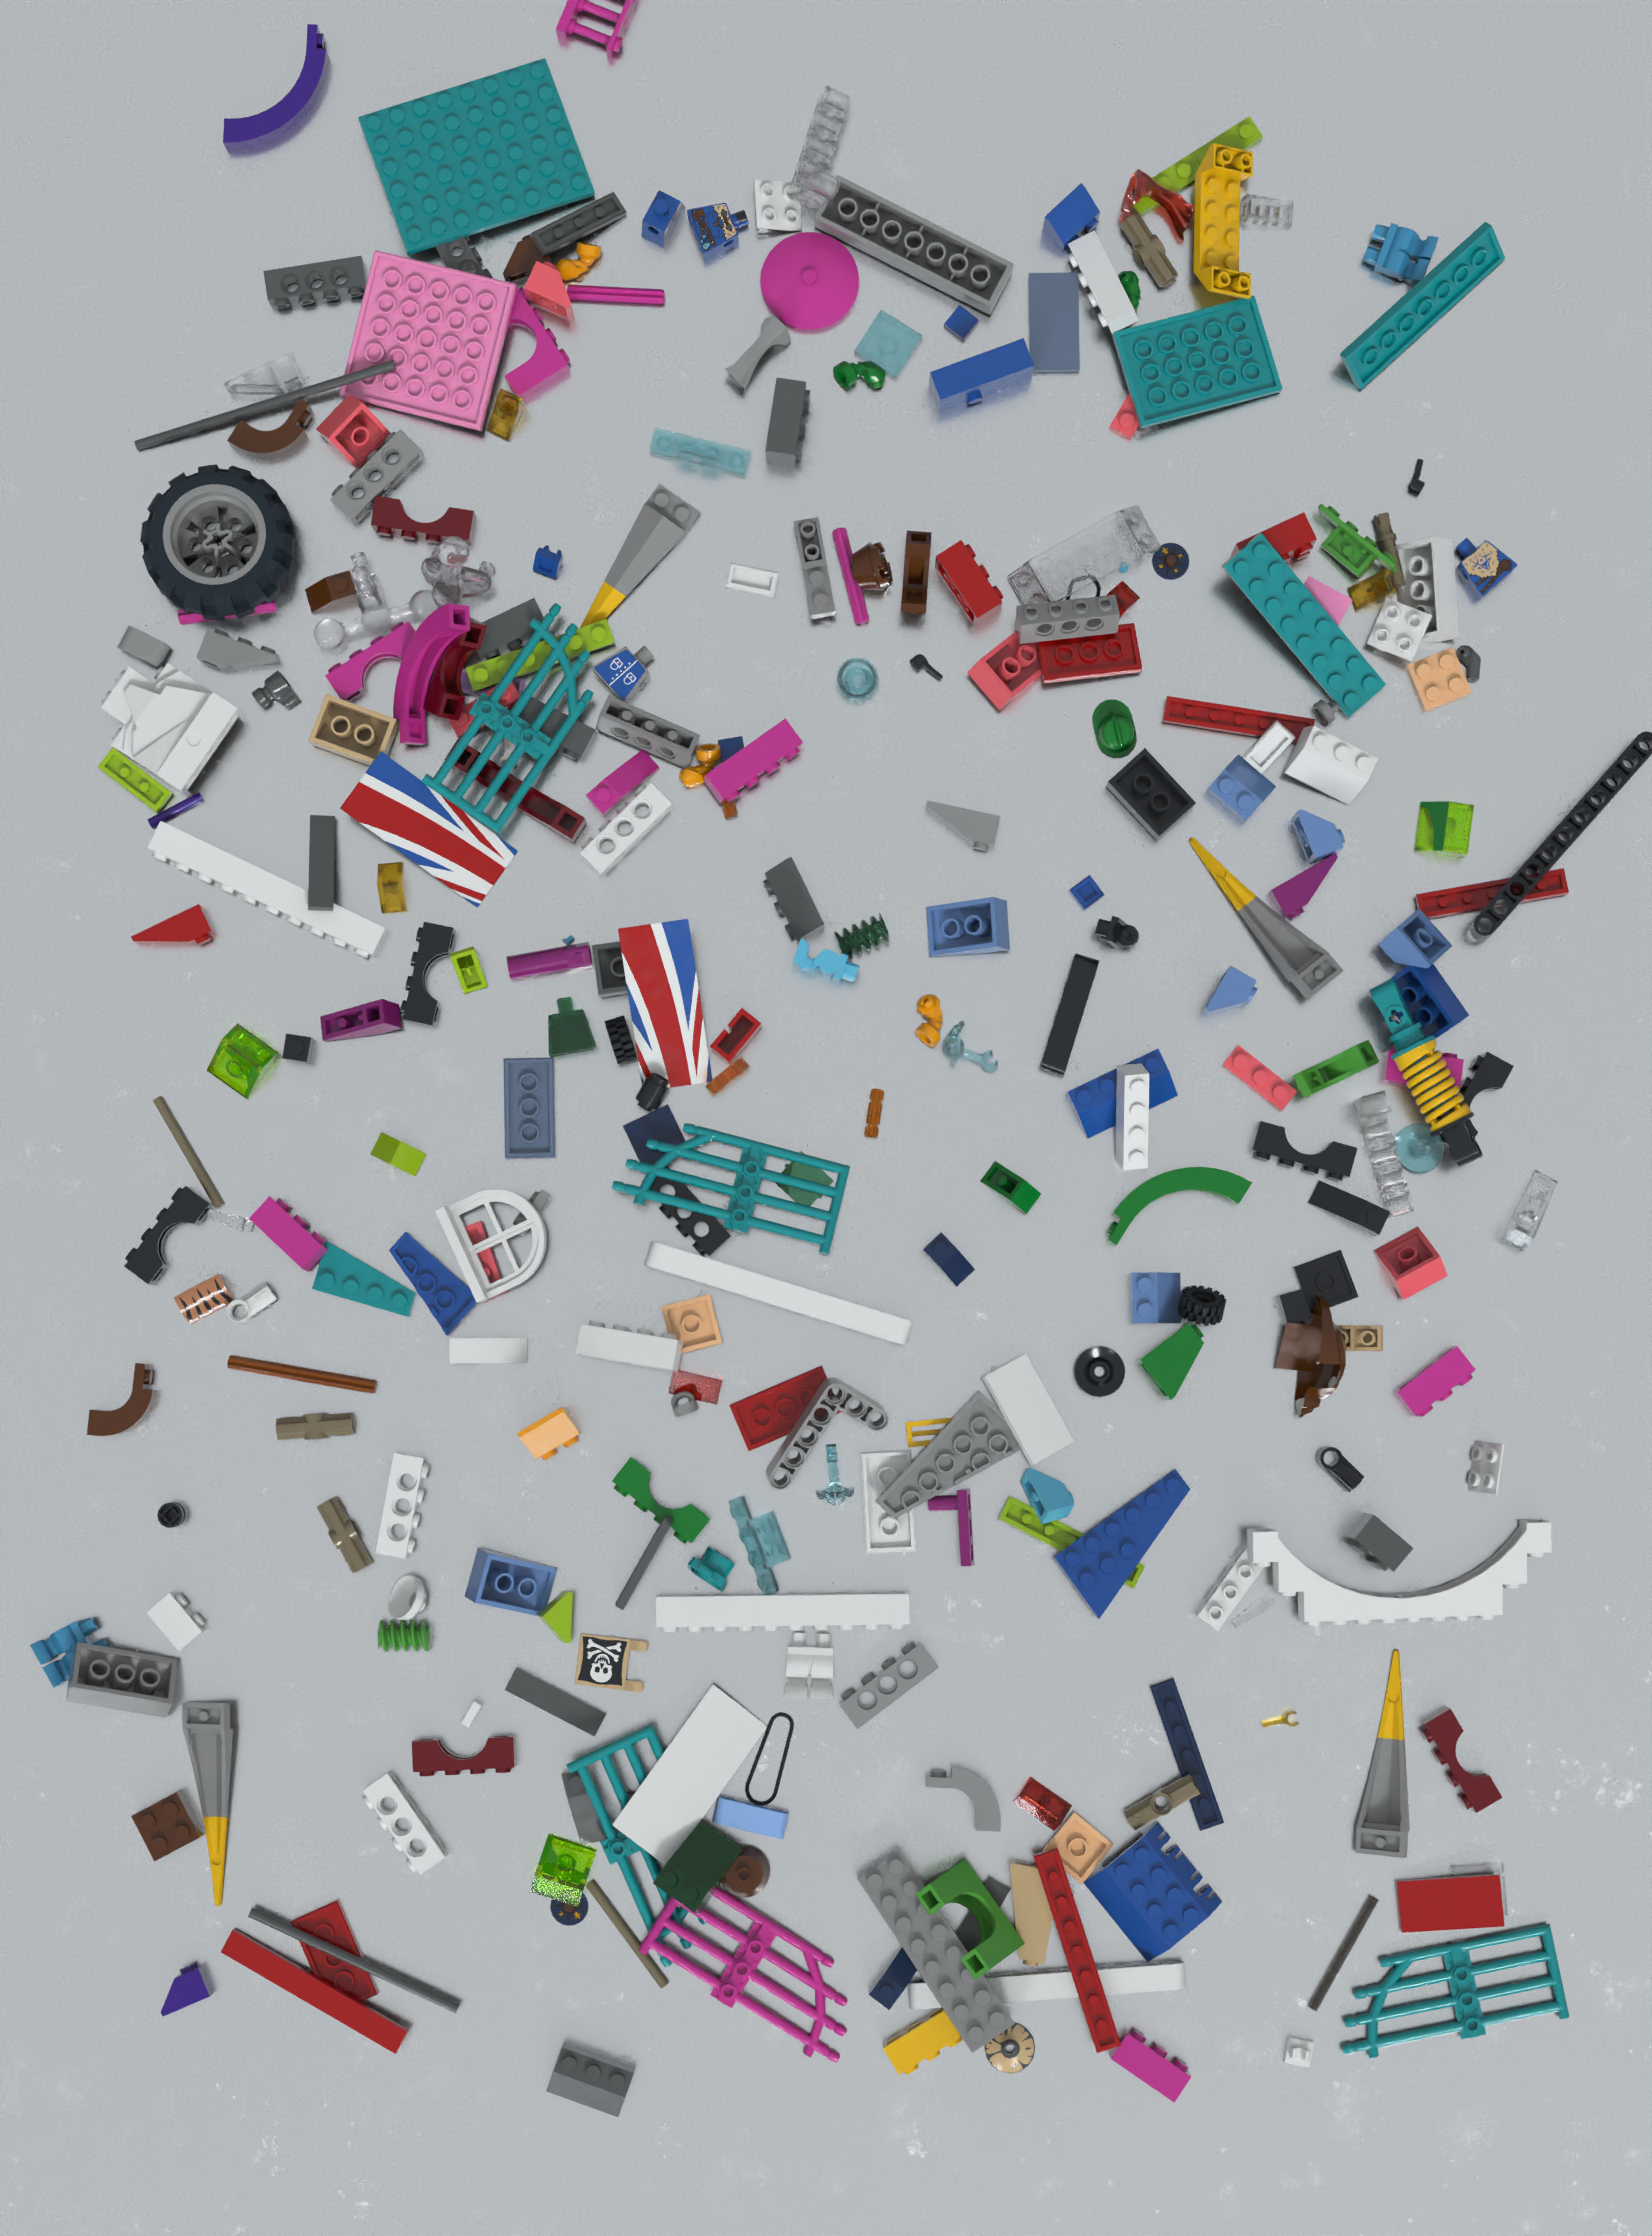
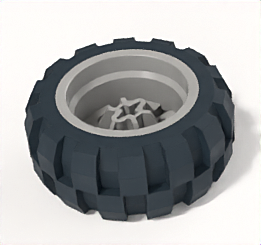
(198, 501)

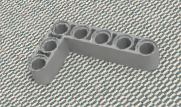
(818, 1426)

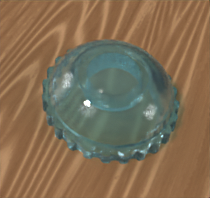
(857, 678)

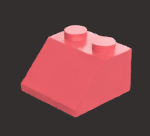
(548, 291)
(353, 431)
(1411, 1263)

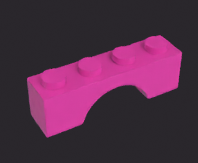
(349, 677)

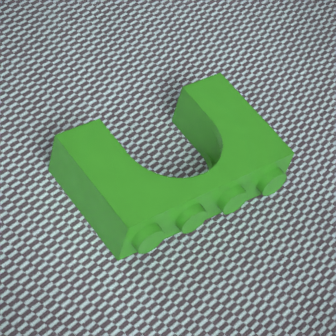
(997, 1933)

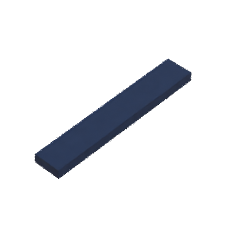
(1186, 1751)

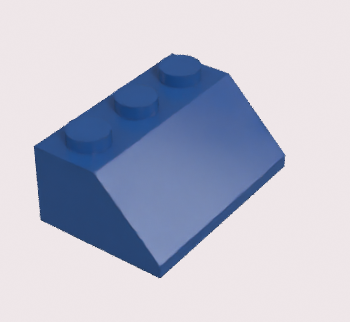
(1429, 999)

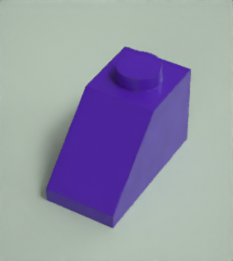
(187, 1989)

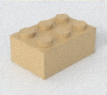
(352, 730)

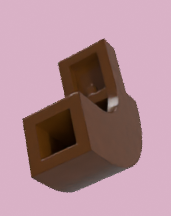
(274, 442)
(916, 572)
(131, 1413)

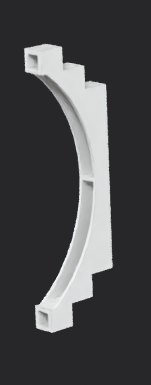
(1471, 1595)

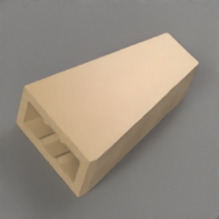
(1031, 1912)

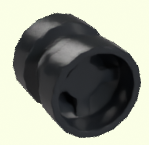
(176, 1514)

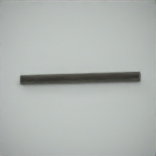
(1343, 1953)

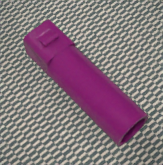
(549, 960)

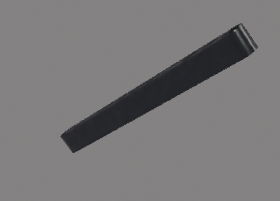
(1557, 845)

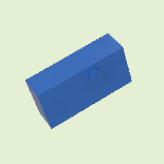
(981, 375)

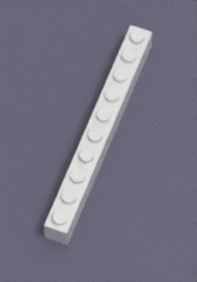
(265, 888)
(782, 1610)

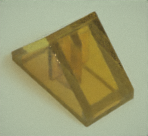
(506, 414)
(1372, 590)
(391, 887)

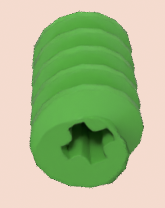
(404, 1636)

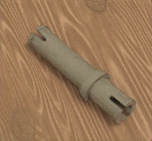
(1387, 542)

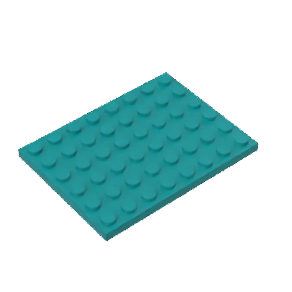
(476, 156)

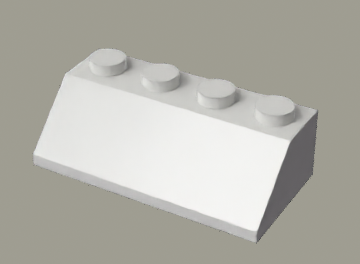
(1431, 585)

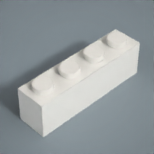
(1102, 281)
(1132, 1116)
(629, 1347)

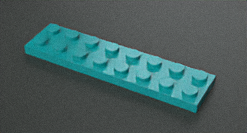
(1422, 305)
(1303, 624)

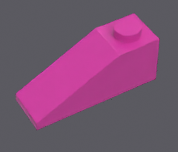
(622, 783)

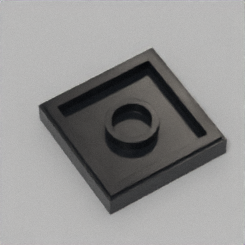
(1327, 1278)

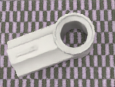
(254, 1301)

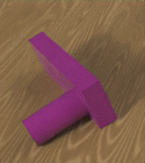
(962, 1503)

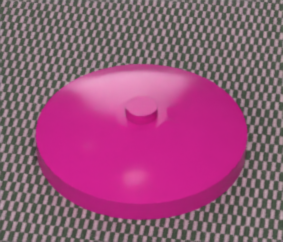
(809, 281)

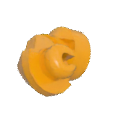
(571, 268)
(708, 755)
(930, 1009)

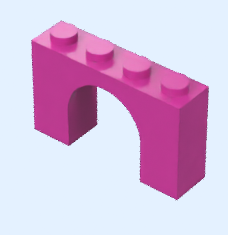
(546, 362)

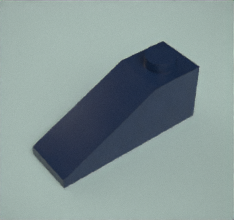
(893, 1979)

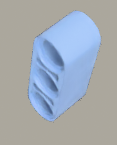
(750, 1817)

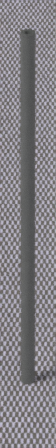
(265, 405)

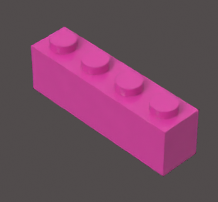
(752, 761)

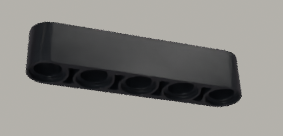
(1069, 1015)

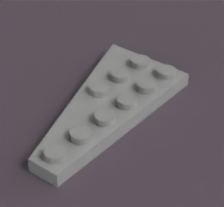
(962, 1449)

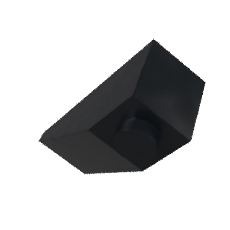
(1349, 1208)

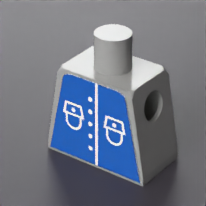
(624, 672)

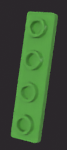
(1351, 548)

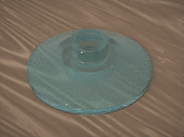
(1409, 1153)

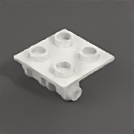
(774, 207)
(1399, 629)
(1485, 1467)

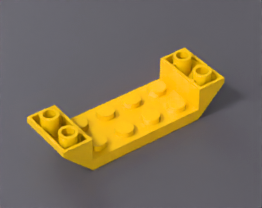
(1219, 220)

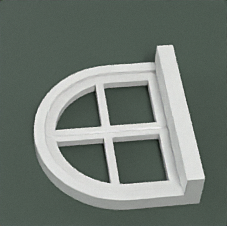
(467, 1252)

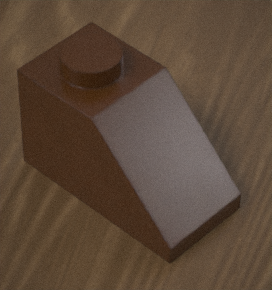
(523, 260)
(331, 592)

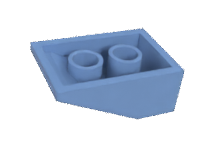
(968, 927)
(509, 1582)

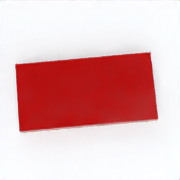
(1090, 656)
(777, 1409)
(1450, 1903)
(332, 1926)

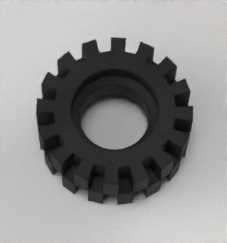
(620, 1039)
(1201, 1305)

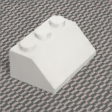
(1330, 764)

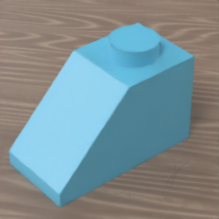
(1047, 1496)

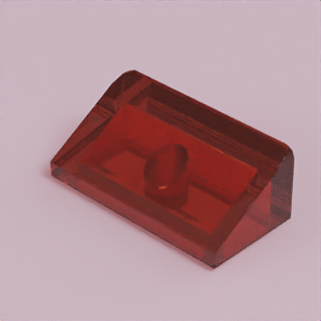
(702, 1387)
(1042, 1804)

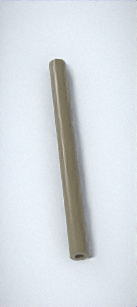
(188, 1152)
(626, 1933)

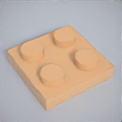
(1438, 679)
(693, 1323)
(1079, 1847)

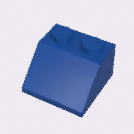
(1071, 218)

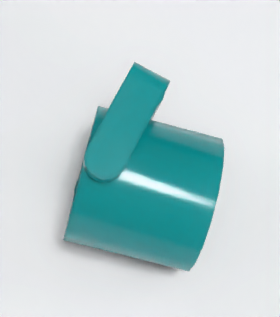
(712, 1568)

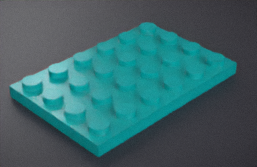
(1197, 362)

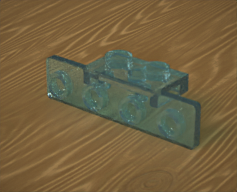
(700, 451)
(762, 1541)

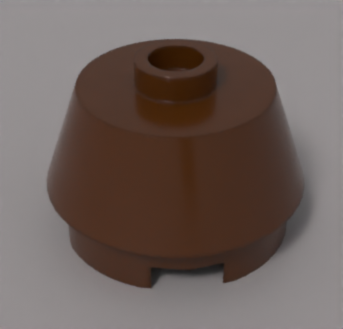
(871, 567)
(748, 1873)

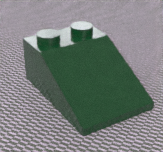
(698, 1867)

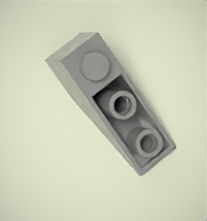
(229, 654)

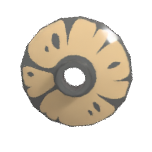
(1018, 2060)

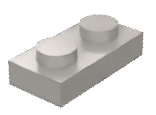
(539, 1200)

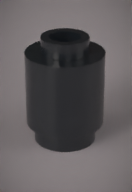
(652, 1092)

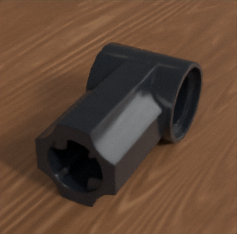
(1340, 1469)

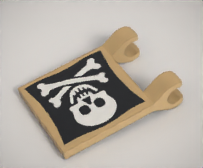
(604, 1662)

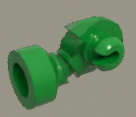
(1130, 284)
(847, 373)

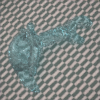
(955, 1047)
(835, 1492)

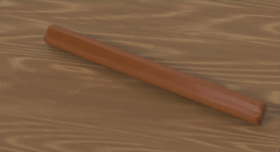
(301, 1374)

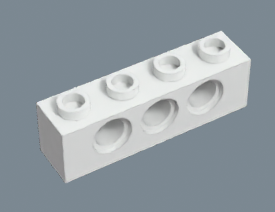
(604, 861)
(387, 1542)
(1229, 1590)
(389, 1787)

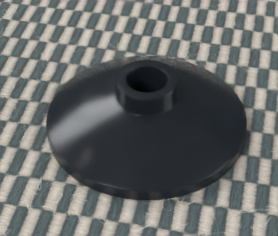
(1113, 1371)

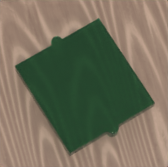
(804, 1172)

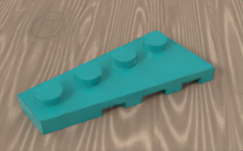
(356, 1281)

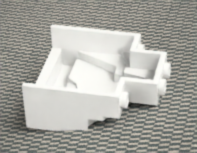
(168, 723)

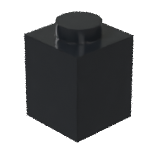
(298, 1049)
(1294, 1307)

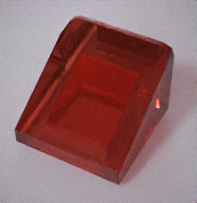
(1125, 597)

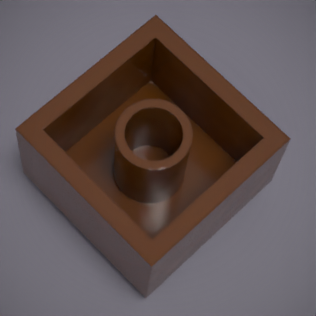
(167, 1825)

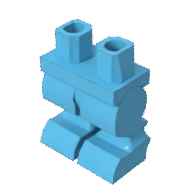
(827, 963)

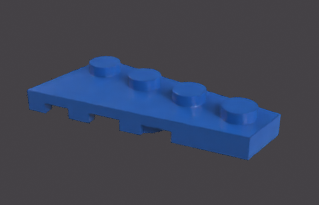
(439, 1288)

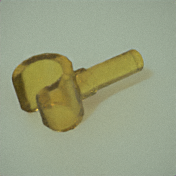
(1280, 1720)

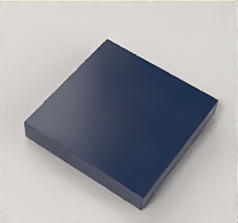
(655, 1125)

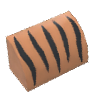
(204, 1299)

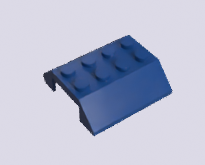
(1152, 1894)

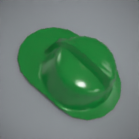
(1114, 728)

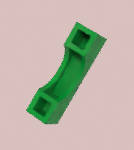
(635, 1480)

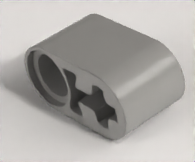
(143, 647)

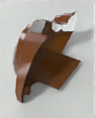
(1317, 1353)

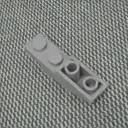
(814, 568)

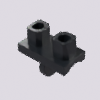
(1117, 933)

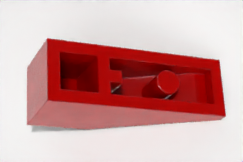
(184, 928)

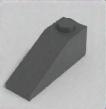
(582, 1810)

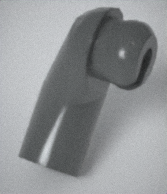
(1471, 660)

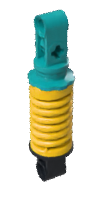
(1421, 1065)

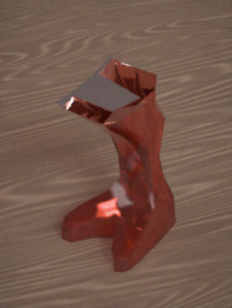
(1143, 186)

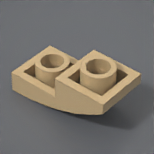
(1362, 1337)

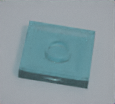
(888, 343)

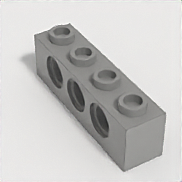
(356, 508)
(1067, 619)
(647, 731)
(860, 1713)

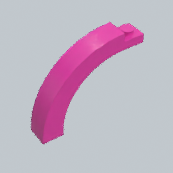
(418, 664)

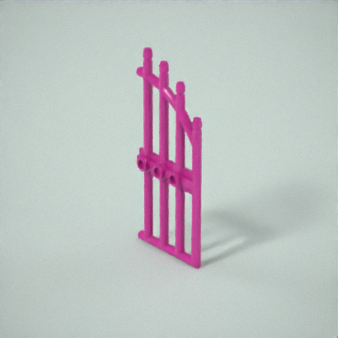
(744, 1962)

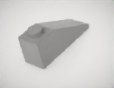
(971, 825)

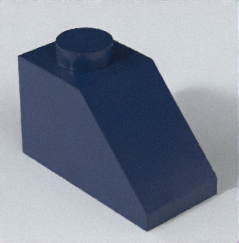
(948, 1259)

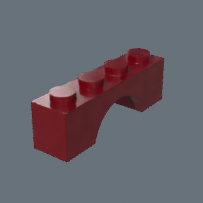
(391, 518)
(445, 691)
(1444, 1732)
(431, 1756)

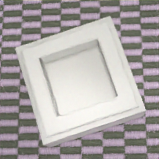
(471, 1713)

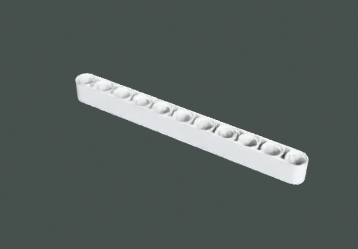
(778, 1293)
(1060, 1983)

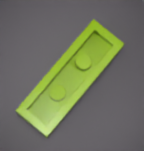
(135, 780)

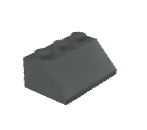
(793, 900)
(590, 2079)

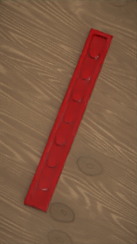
(1077, 1950)
(314, 1991)

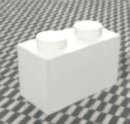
(176, 1620)

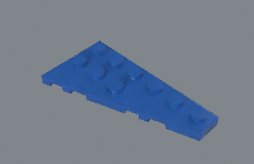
(1111, 1550)

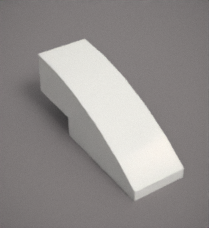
(488, 1350)

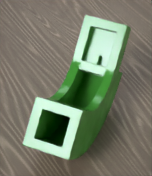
(1336, 1068)

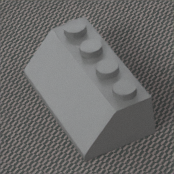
(122, 1680)

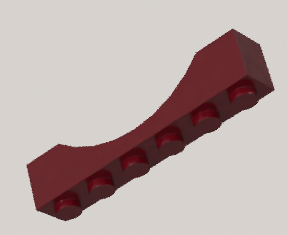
(535, 803)

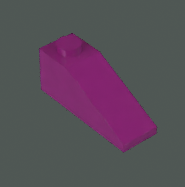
(1296, 892)
(361, 1020)

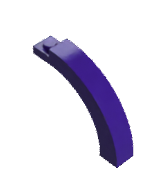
(287, 113)

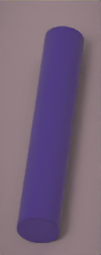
(176, 809)

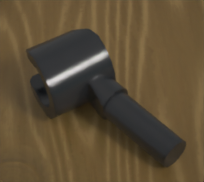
(1416, 485)
(920, 661)

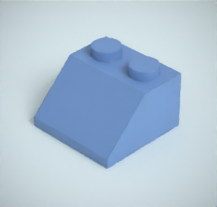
(1240, 789)
(1317, 836)
(1415, 942)
(1231, 992)
(1154, 1298)

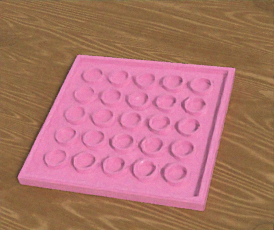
(440, 332)

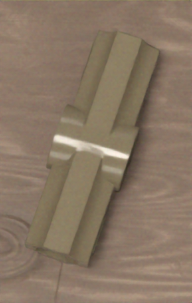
(1149, 250)
(315, 1426)
(344, 1534)
(1148, 1810)

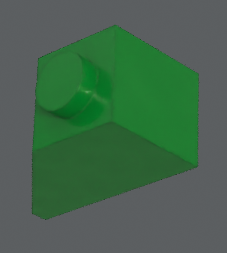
(1011, 1187)

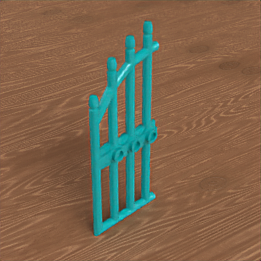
(513, 728)
(746, 1184)
(618, 1845)
(1463, 1990)

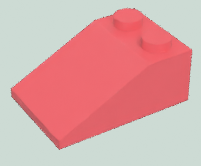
(1007, 670)

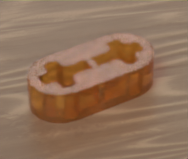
(727, 1076)

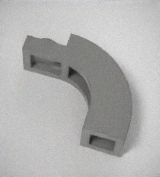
(984, 1800)

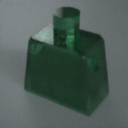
(569, 1030)

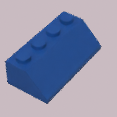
(1096, 1100)

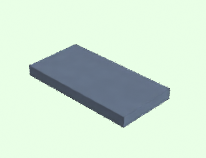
(1054, 322)
(529, 1108)

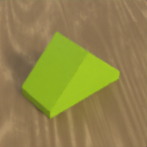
(468, 969)
(398, 1154)
(558, 1616)

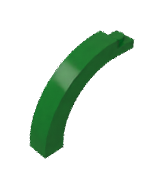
(1184, 1179)

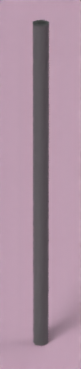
(353, 1960)

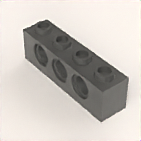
(468, 259)
(278, 280)

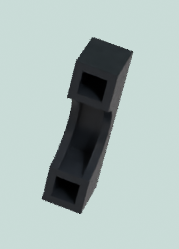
(434, 943)
(1488, 1074)
(1272, 1142)
(147, 1260)

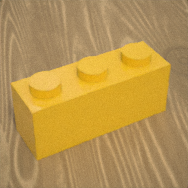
(921, 2042)

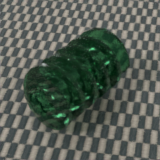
(863, 936)

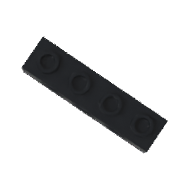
(717, 1233)

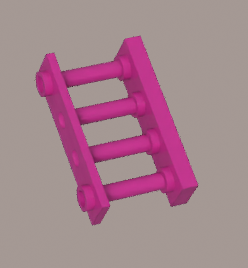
(569, 24)

